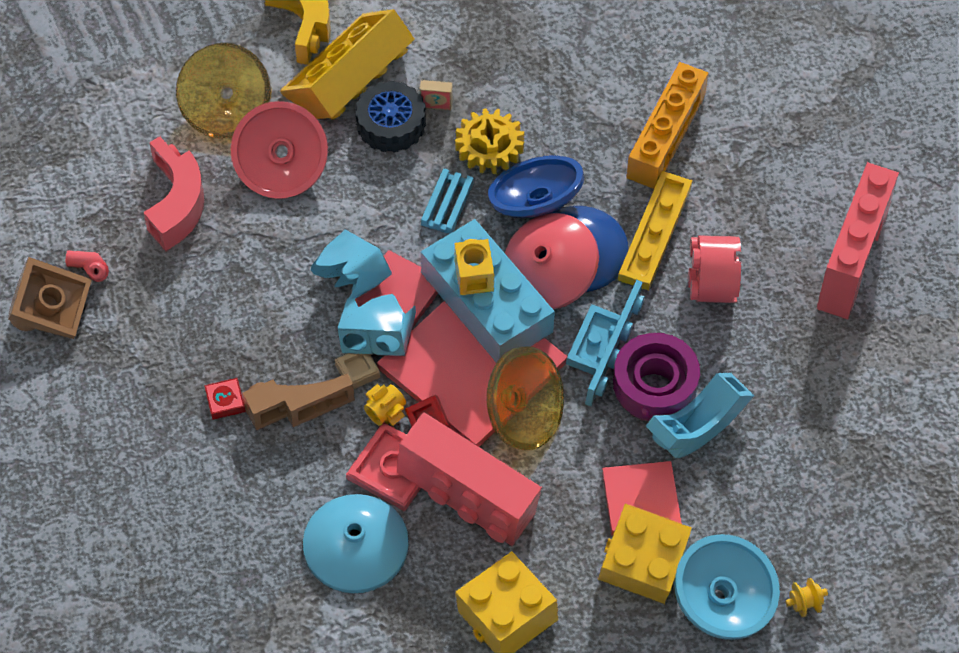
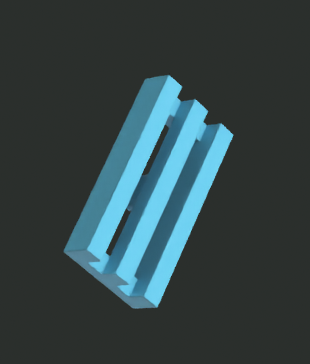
(455, 181)

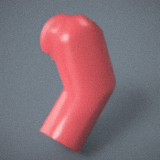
(90, 262)

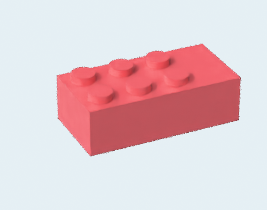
(468, 479)

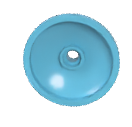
(357, 561)
(740, 573)

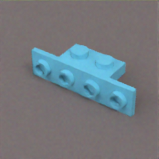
(598, 341)

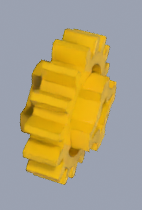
(474, 144)

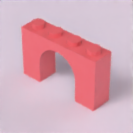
(856, 239)

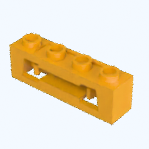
(667, 125)

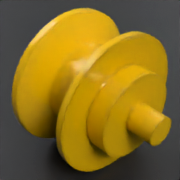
(806, 597)

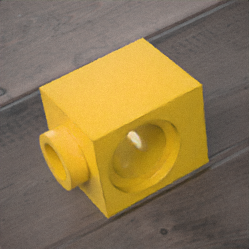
(474, 278)

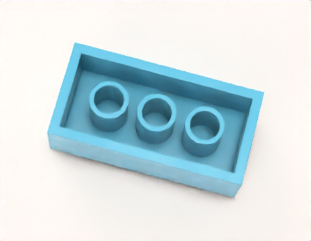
(498, 319)

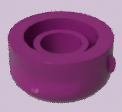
(657, 355)

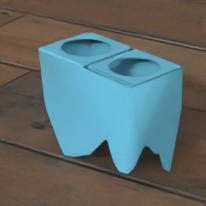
(355, 263)
(375, 327)

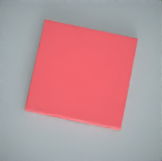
(454, 366)

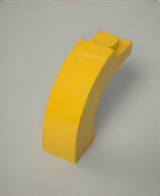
(314, 25)

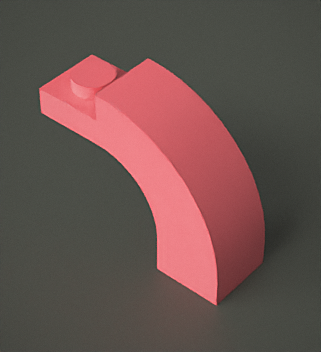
(181, 209)

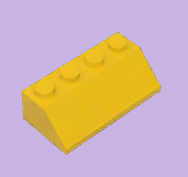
(349, 64)

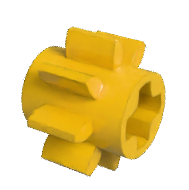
(385, 404)

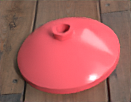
(256, 147)
(569, 260)

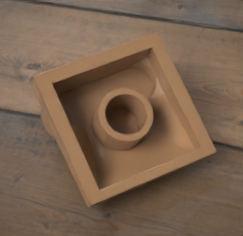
(48, 299)

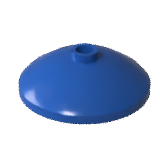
(536, 186)
(610, 241)

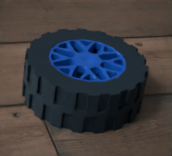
(390, 116)

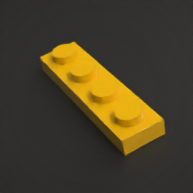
(655, 230)

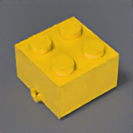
(644, 553)
(507, 605)

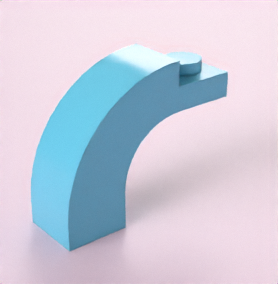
(702, 418)

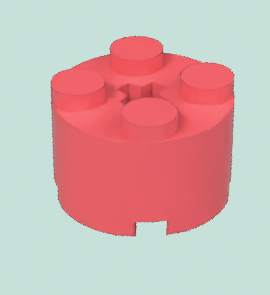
(714, 269)

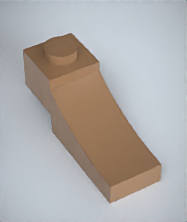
(300, 403)

